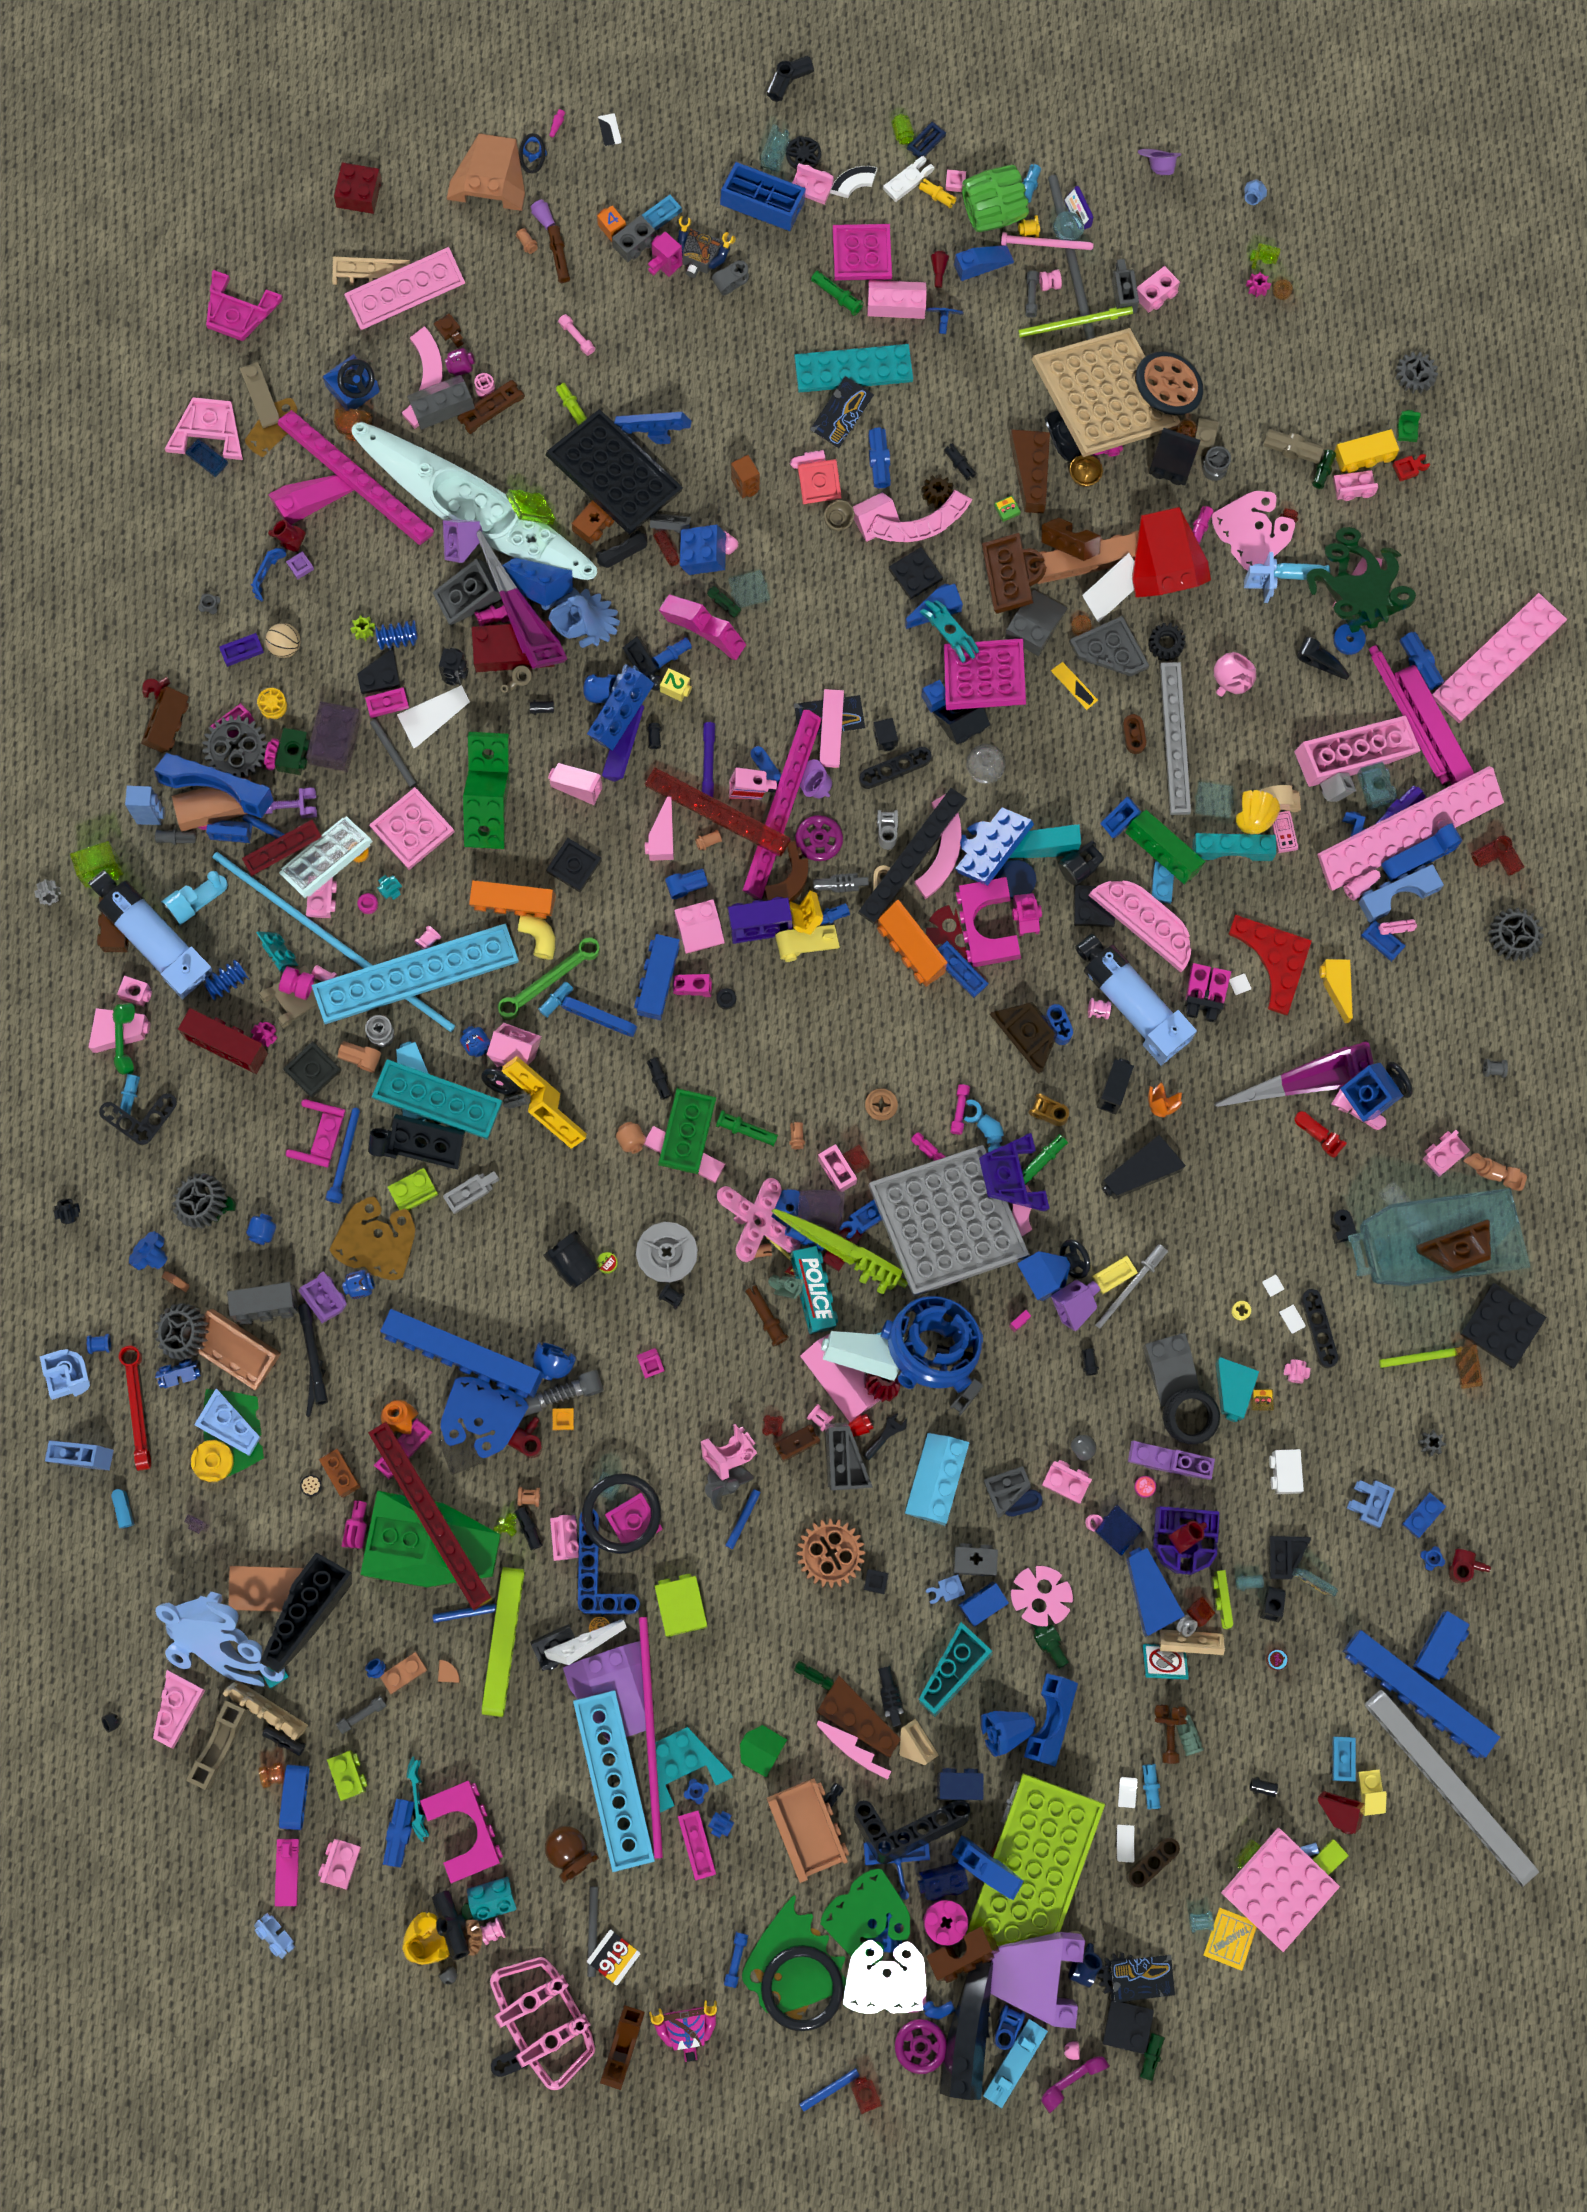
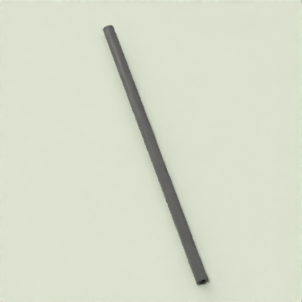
(1072, 261)

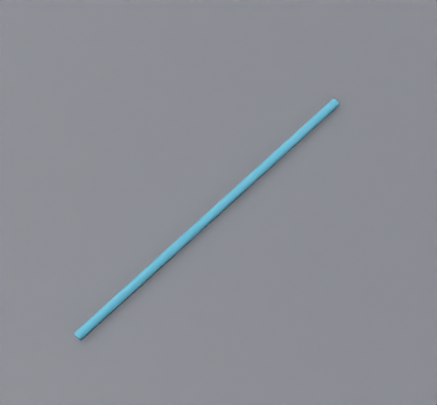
(322, 933)

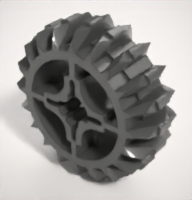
(1500, 930)
(205, 1206)
(175, 1330)

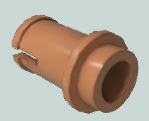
(529, 244)
(708, 840)
(797, 1136)
(763, 1250)

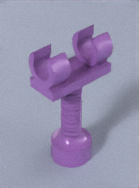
(308, 812)

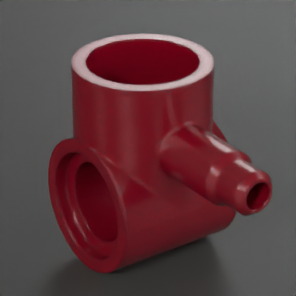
(289, 535)
(522, 1437)
(1188, 1535)
(1466, 1560)

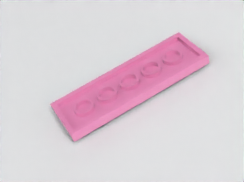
(404, 288)

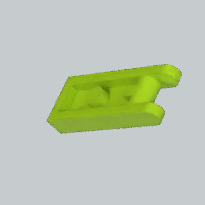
(1222, 1601)

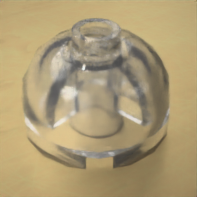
(985, 764)

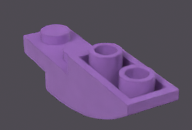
(1171, 1460)

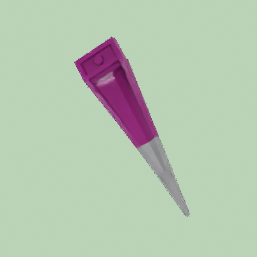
(532, 634)
(1321, 1074)

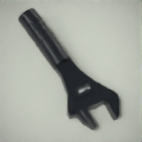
(892, 1428)

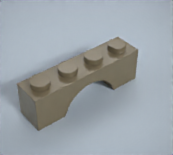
(224, 1733)

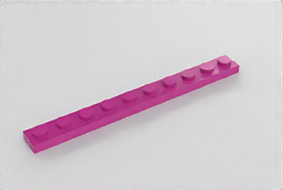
(355, 477)
(783, 800)

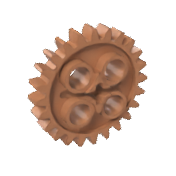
(847, 1543)

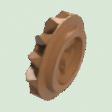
(888, 1099)
(473, 1936)

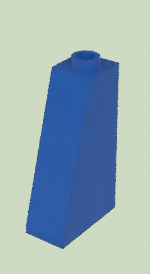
(1152, 1594)

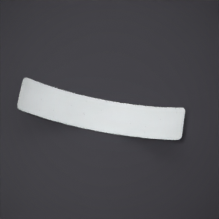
(1125, 1833)

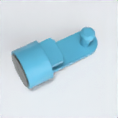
(184, 903)

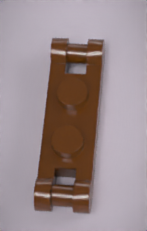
(491, 406)

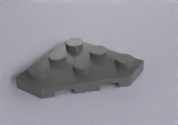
(1111, 648)

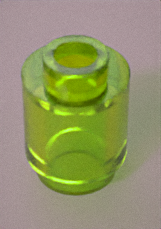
(902, 129)

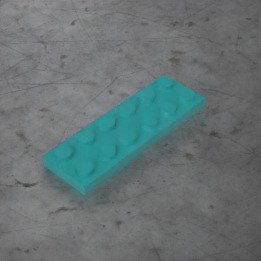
(862, 365)
(437, 1099)

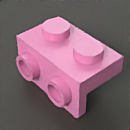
(564, 1537)

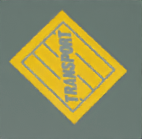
(1230, 1939)

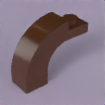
(796, 882)
(622, 2047)

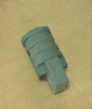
(1189, 1737)

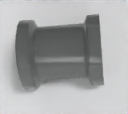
(1495, 1068)

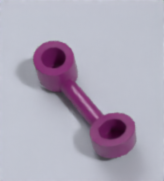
(1054, 2096)

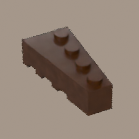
(1031, 463)

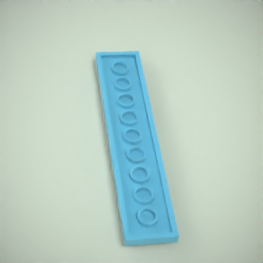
(414, 973)

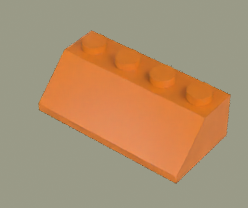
(512, 898)
(912, 944)

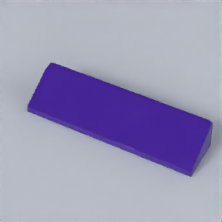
(618, 758)

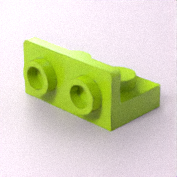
(347, 1775)

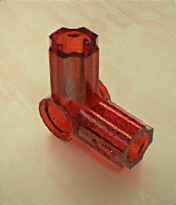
(1507, 857)

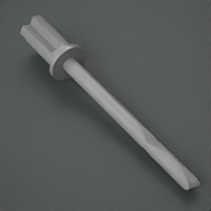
(1149, 1265)

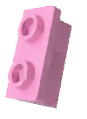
(816, 182)
(1355, 485)
(320, 902)
(1446, 1154)
(1067, 1481)
(340, 1863)

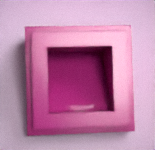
(650, 1363)

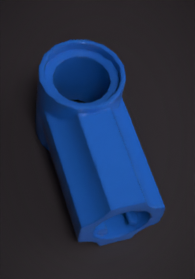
(680, 884)

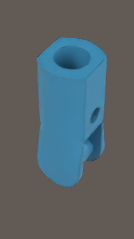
(122, 1508)

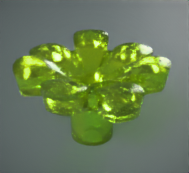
(506, 1525)

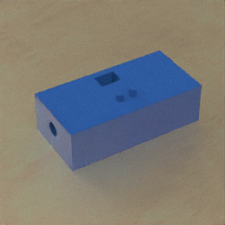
(762, 196)

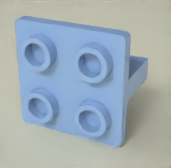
(1262, 577)

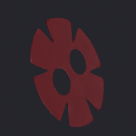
(939, 935)

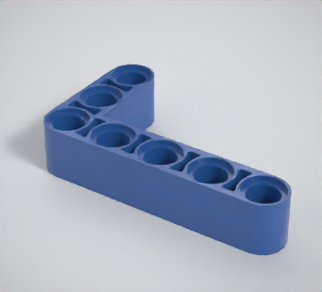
(593, 1572)

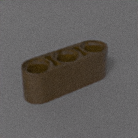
(1163, 1860)

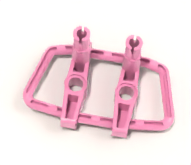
(562, 2034)

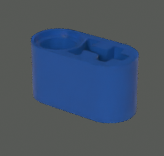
(1066, 1025)

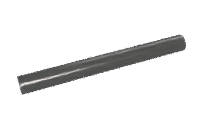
(393, 753)
(592, 1931)

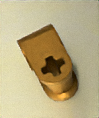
(1048, 1109)

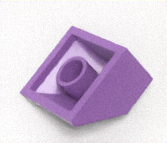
(460, 539)

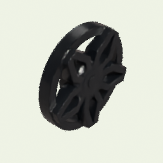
(803, 153)

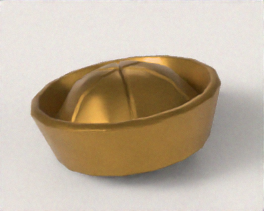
(1086, 470)

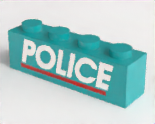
(814, 1295)

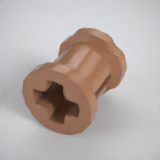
(529, 1496)

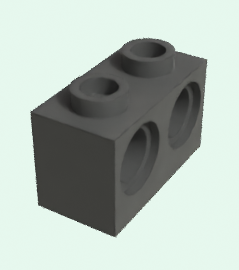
(630, 236)

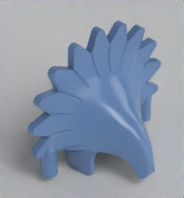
(583, 615)

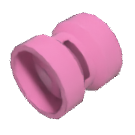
(1050, 280)
(485, 389)

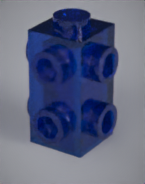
(943, 1881)

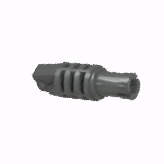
(840, 883)

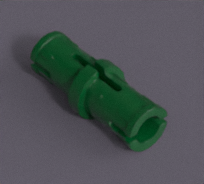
(1324, 469)
(1152, 2056)

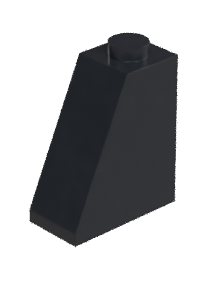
(1115, 1086)

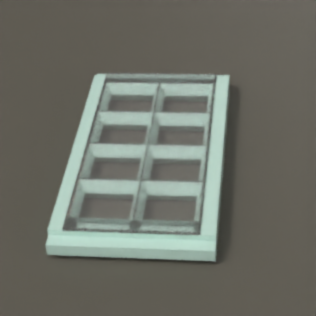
(325, 857)

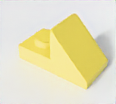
(1372, 1792)

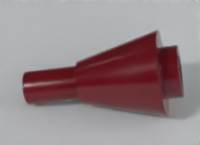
(939, 263)

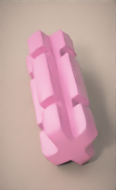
(1397, 926)

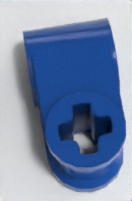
(1008, 2026)

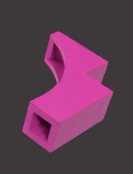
(698, 619)

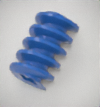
(396, 635)
(225, 979)

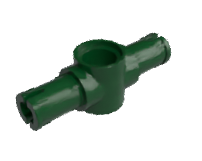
(1049, 1641)

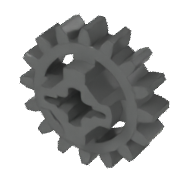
(1407, 374)

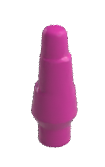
(557, 122)

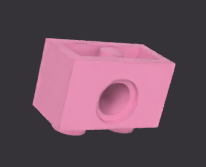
(837, 1168)

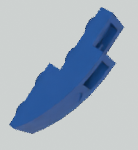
(987, 1868)

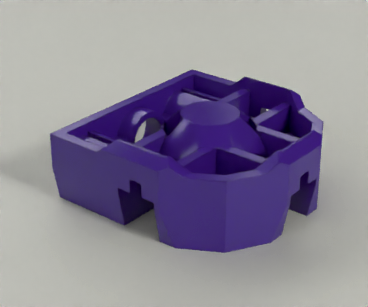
(1168, 1554)

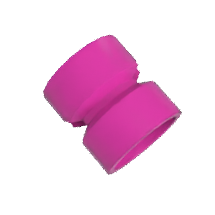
(297, 983)

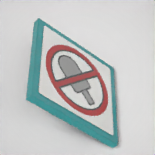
(1164, 1663)

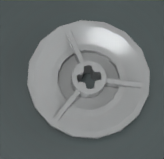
(666, 1236)

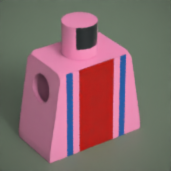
(750, 784)

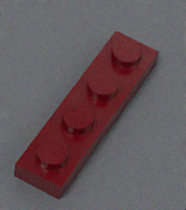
(282, 847)

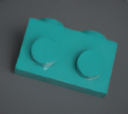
(491, 1899)

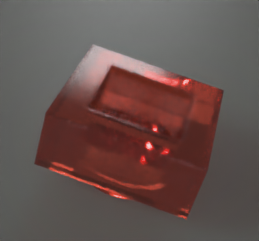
(1200, 1611)

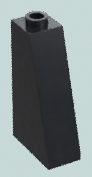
(1144, 1168)

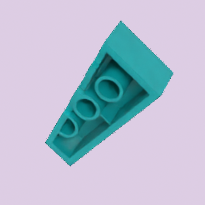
(956, 1667)

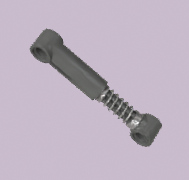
(588, 1384)

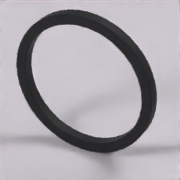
(542, 155)

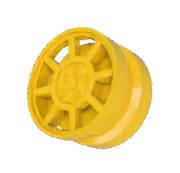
(272, 704)

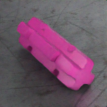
(926, 1147)

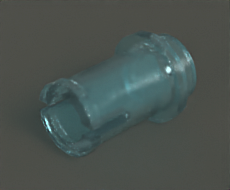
(1249, 1582)

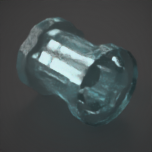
(1201, 1922)

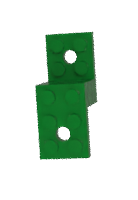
(486, 790)

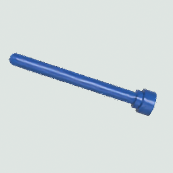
(335, 1193)

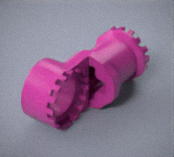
(491, 615)

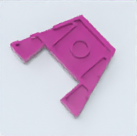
(233, 315)

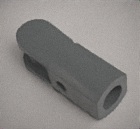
(968, 1394)

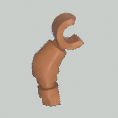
(1494, 1171)

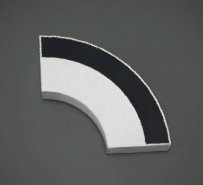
(853, 179)

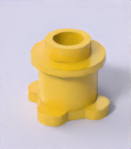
(1029, 227)

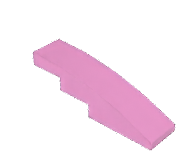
(831, 728)
(846, 1743)

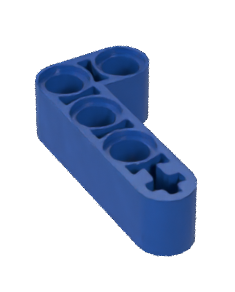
(1433, 848)

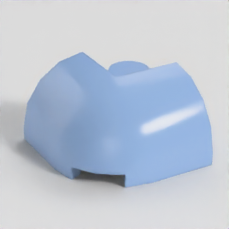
(65, 1373)

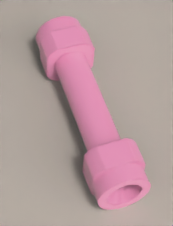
(567, 323)

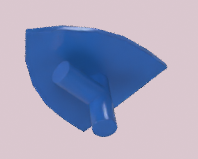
(944, 317)

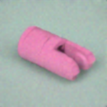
(809, 457)
(1361, 884)

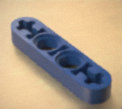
(599, 1016)

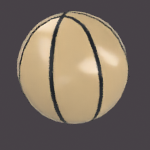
(283, 640)

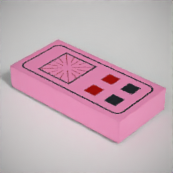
(1285, 833)

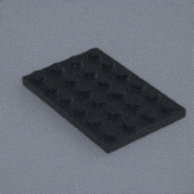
(614, 471)

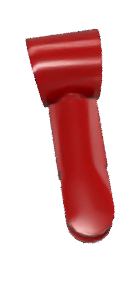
(1331, 1143)

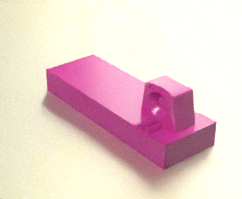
(287, 1872)

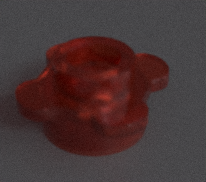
(777, 1421)

